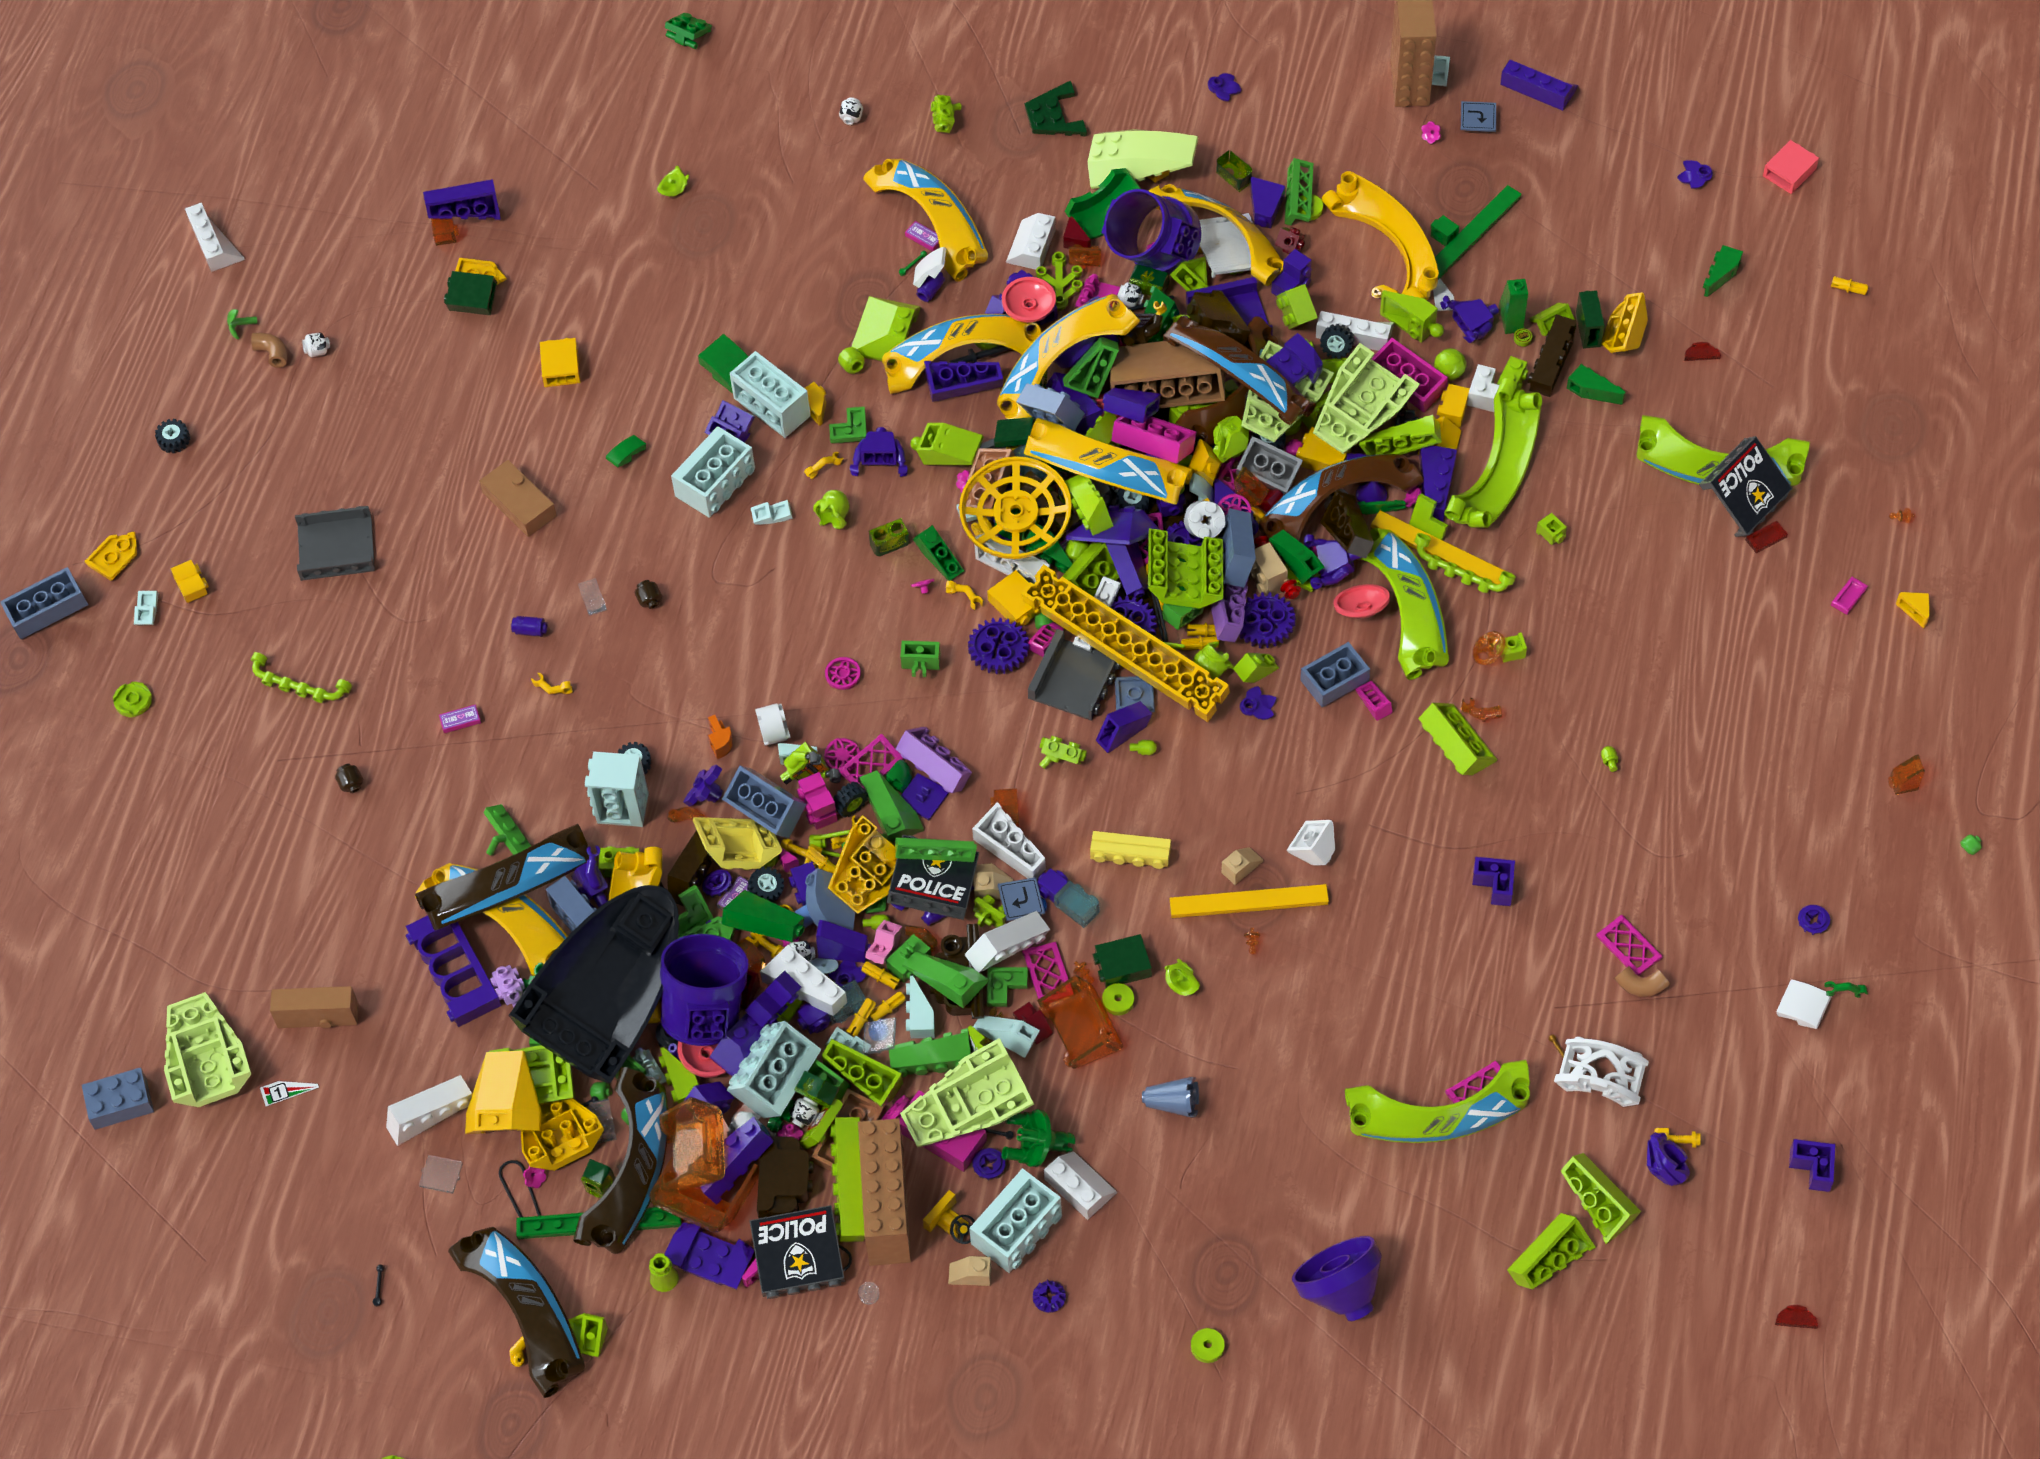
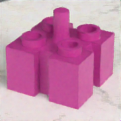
(819, 801)

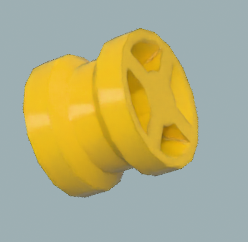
(977, 529)

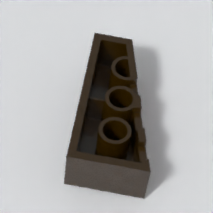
(1552, 355)

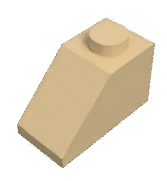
(1240, 864)
(970, 1271)

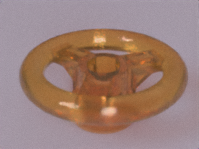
(1486, 644)

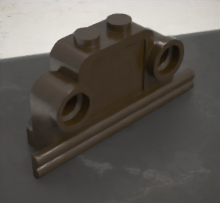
(1218, 313)
(954, 950)
(783, 1177)

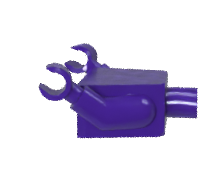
(1471, 316)
(879, 449)
(1334, 558)
(590, 880)

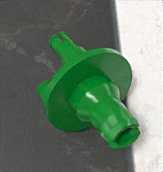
(1036, 1139)

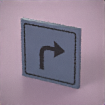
(1478, 116)
(1020, 898)

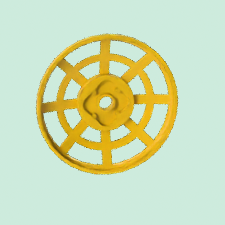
(1015, 499)

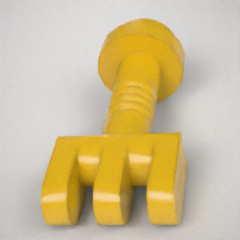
(788, 845)
(761, 940)
(1693, 1139)

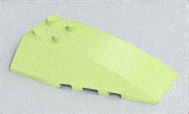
(1140, 153)
(1361, 400)
(1263, 418)
(202, 1053)
(969, 1097)

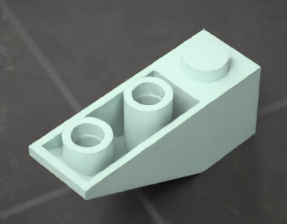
(921, 1013)
(1014, 1034)

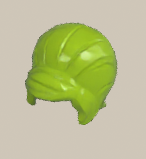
(832, 508)
(1213, 661)

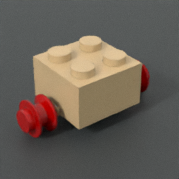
(1271, 572)

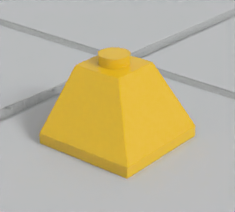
(1205, 462)

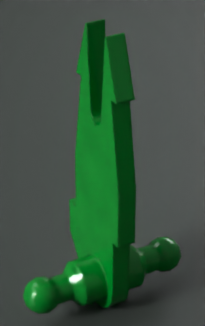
(1385, 506)

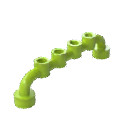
(1434, 561)
(301, 688)

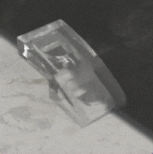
(592, 597)
(603, 1112)

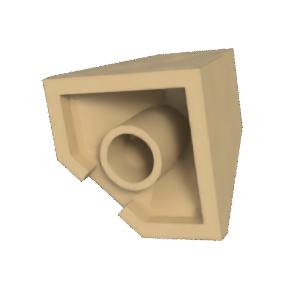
(987, 880)

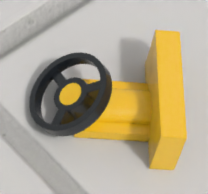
(947, 1219)

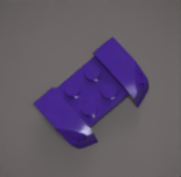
(1297, 361)
(709, 1256)

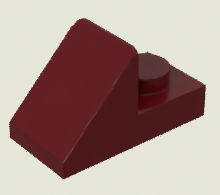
(1034, 1018)

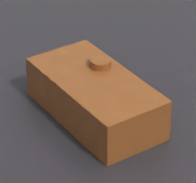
(518, 498)
(314, 1007)

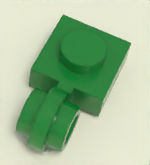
(776, 1123)

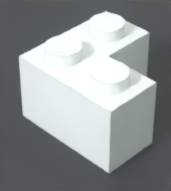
(1483, 389)

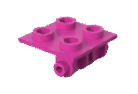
(1094, 288)

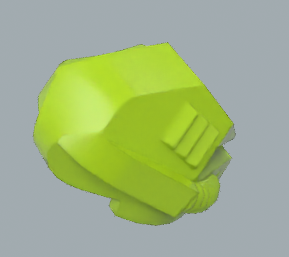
(1236, 440)

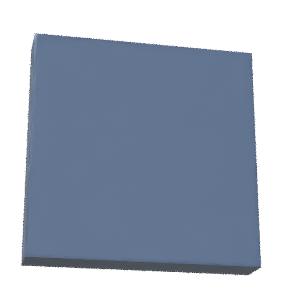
(1132, 690)

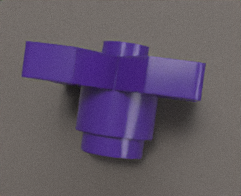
(705, 787)

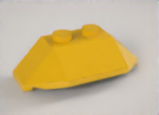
(1626, 324)

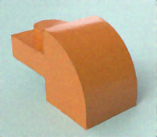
(720, 739)

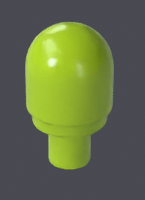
(1144, 747)
(1610, 757)
(875, 921)

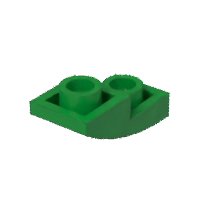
(623, 451)

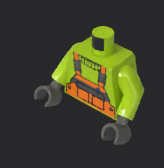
(806, 762)

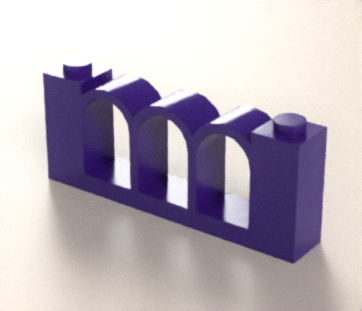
(472, 1004)

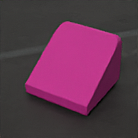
(788, 860)

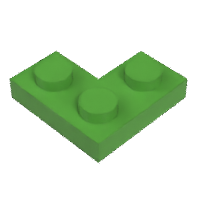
(851, 431)
(696, 912)
(1002, 979)

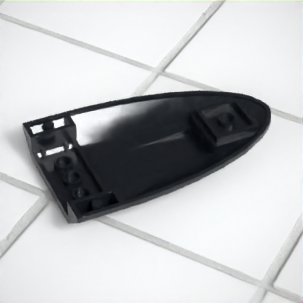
(602, 983)

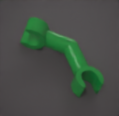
(1856, 989)

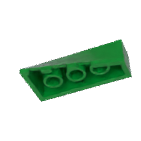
(1167, 320)

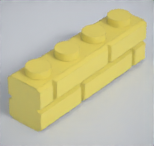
(1130, 849)

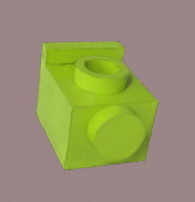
(1551, 529)
(1514, 648)

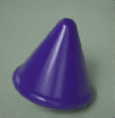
(1371, 492)

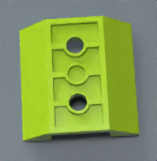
(1199, 575)

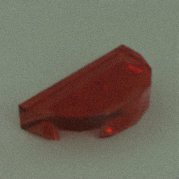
(1701, 351)
(1796, 1317)

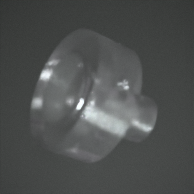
(868, 1293)

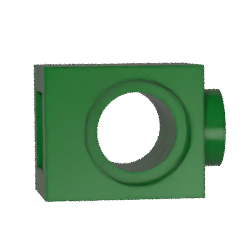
(1444, 230)

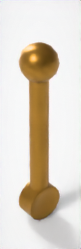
(1552, 1038)

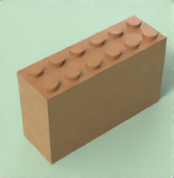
(1412, 52)
(1169, 371)
(884, 1192)

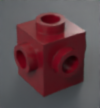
(1290, 239)

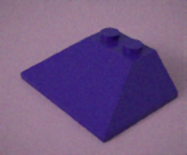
(1128, 527)
(737, 1046)

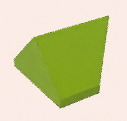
(1191, 274)
(589, 1333)

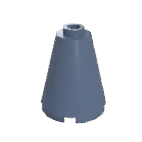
(1173, 1097)

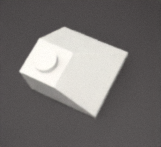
(1314, 842)

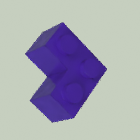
(1295, 273)
(1495, 874)
(774, 1000)
(713, 1093)
(1818, 1159)

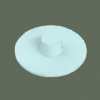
(825, 965)

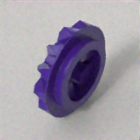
(713, 879)
(1810, 912)
(991, 1155)
(1057, 1301)

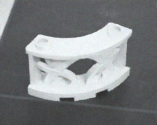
(1595, 1050)

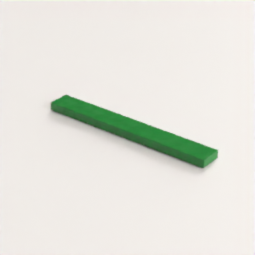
(1476, 229)
(567, 1223)

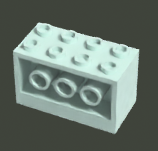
(770, 394)
(713, 472)
(617, 789)
(773, 1069)
(1016, 1221)

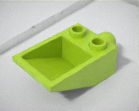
(1411, 314)
(946, 445)

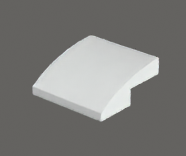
(930, 265)
(1803, 1004)

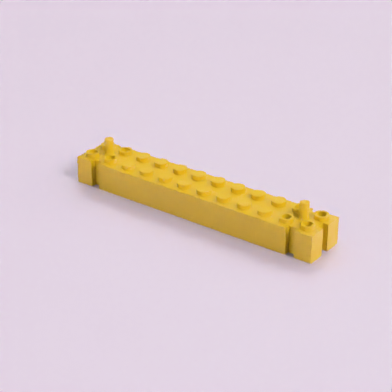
(1125, 643)

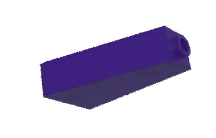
(1130, 568)

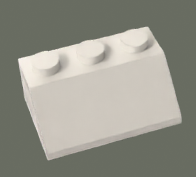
(1032, 241)
(1078, 1184)

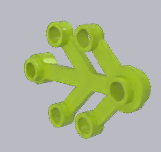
(1060, 283)

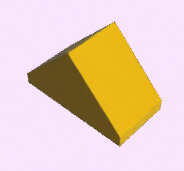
(1915, 605)

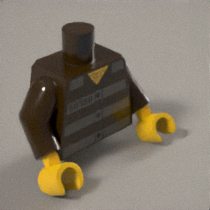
(1147, 328)

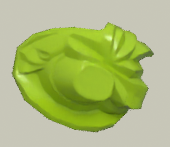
(673, 183)
(1181, 978)

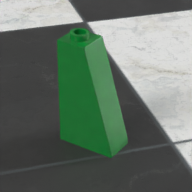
(1513, 305)
(762, 917)

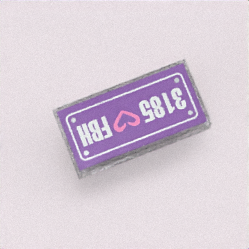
(739, 885)

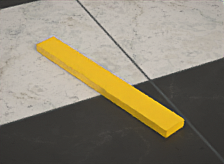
(1438, 547)
(1248, 901)

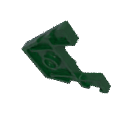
(1046, 114)

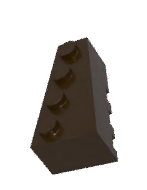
(1042, 502)
(1347, 525)
(689, 868)

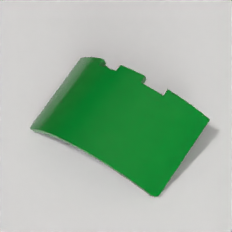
(1091, 208)

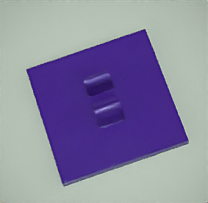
(924, 796)

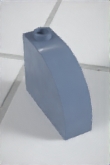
(824, 904)

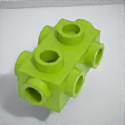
(943, 113)
(1056, 750)

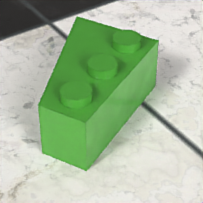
(1093, 368)

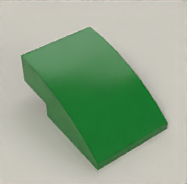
(721, 359)

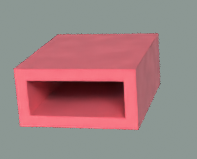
(1790, 167)

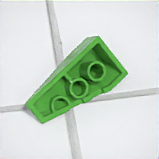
(890, 808)
(949, 978)

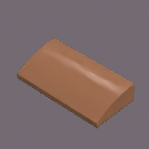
(982, 458)
(853, 1106)

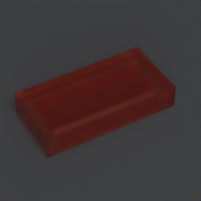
(1766, 537)

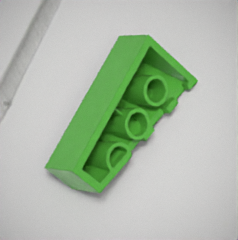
(930, 1054)

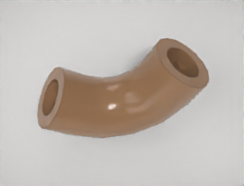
(271, 344)
(1640, 985)

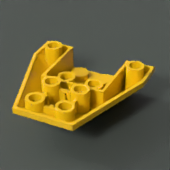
(863, 867)
(504, 1096)
(565, 1135)

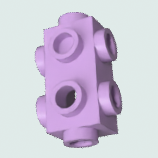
(507, 984)

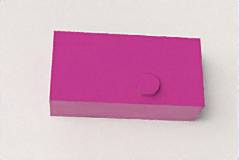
(1402, 361)
(1155, 438)
(955, 1150)

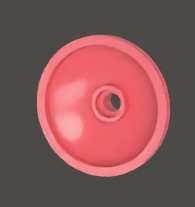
(1025, 293)
(1361, 601)
(696, 1063)

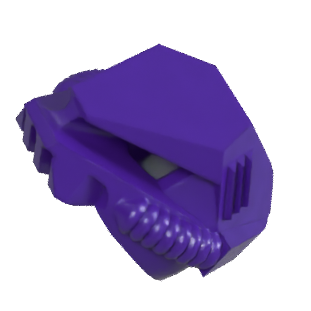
(1666, 1160)

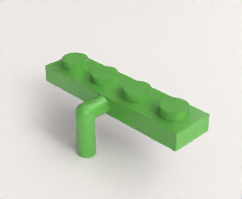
(507, 830)

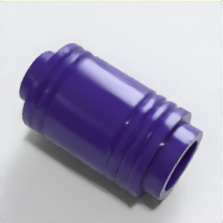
(930, 287)
(529, 626)

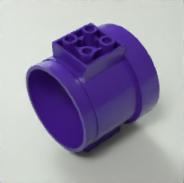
(1178, 235)
(702, 988)

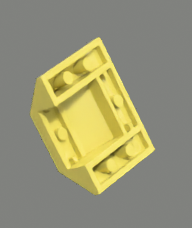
(737, 842)

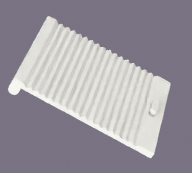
(1231, 253)

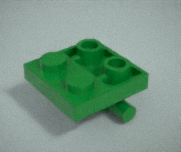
(686, 28)

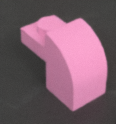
(885, 942)

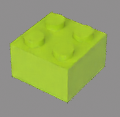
(1296, 306)

